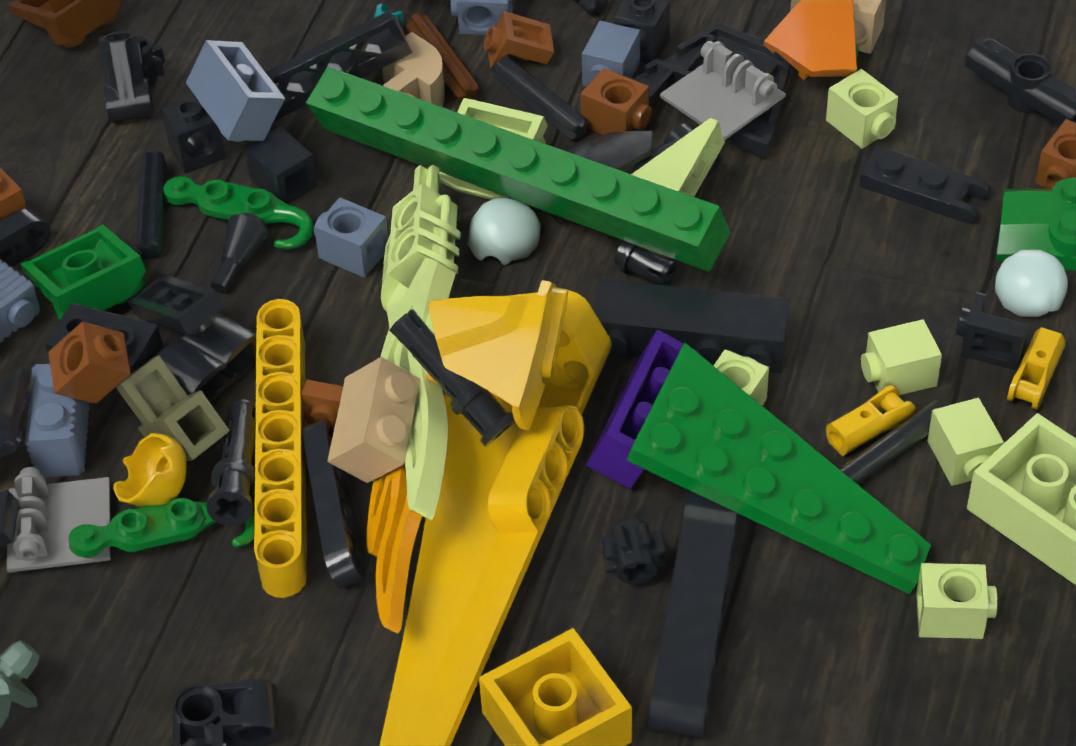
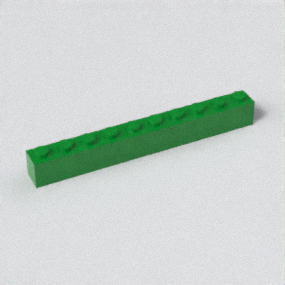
(521, 168)

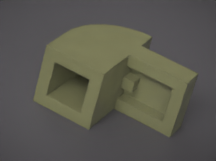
(168, 410)

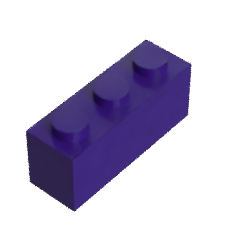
(632, 410)

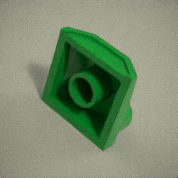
(1040, 222)
(88, 271)

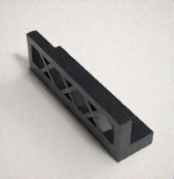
(353, 52)

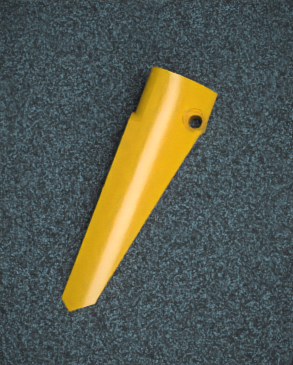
(484, 537)

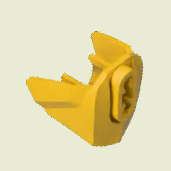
(503, 343)

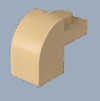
(418, 73)

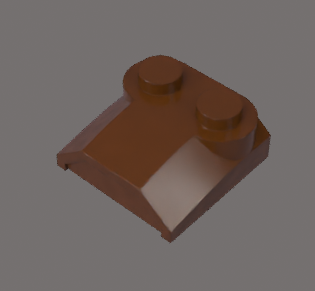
(67, 19)

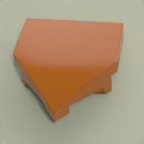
(817, 38)

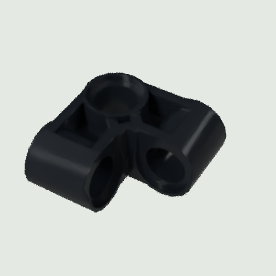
(236, 713)

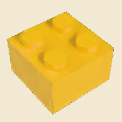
(556, 698)

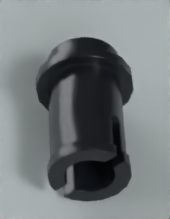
(645, 263)

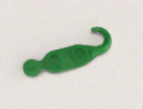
(225, 199)
(150, 527)

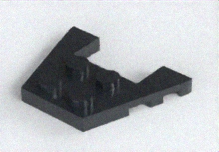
(661, 75)

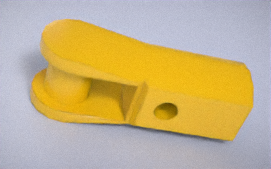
(1037, 367)
(867, 420)

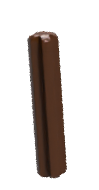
(454, 72)

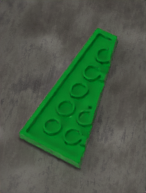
(744, 458)

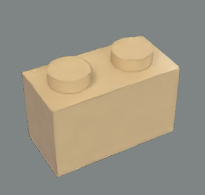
(374, 420)

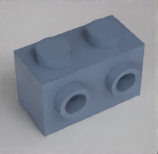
(235, 90)

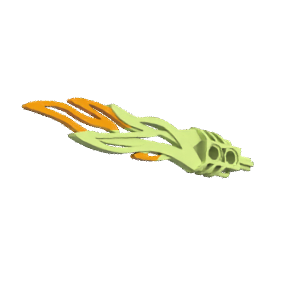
(415, 272)

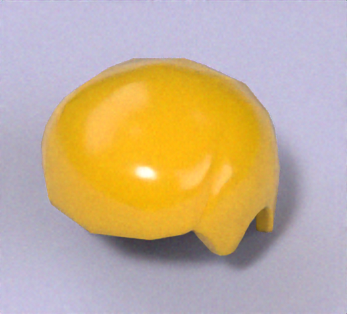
(154, 472)

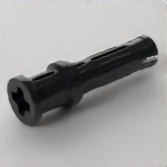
(467, 397)
(234, 474)

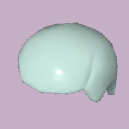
(504, 230)
(1031, 283)

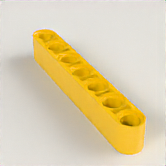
(280, 450)

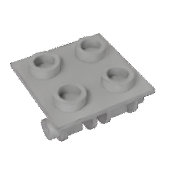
(724, 90)
(49, 515)

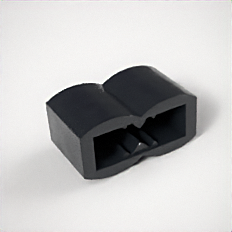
(212, 358)

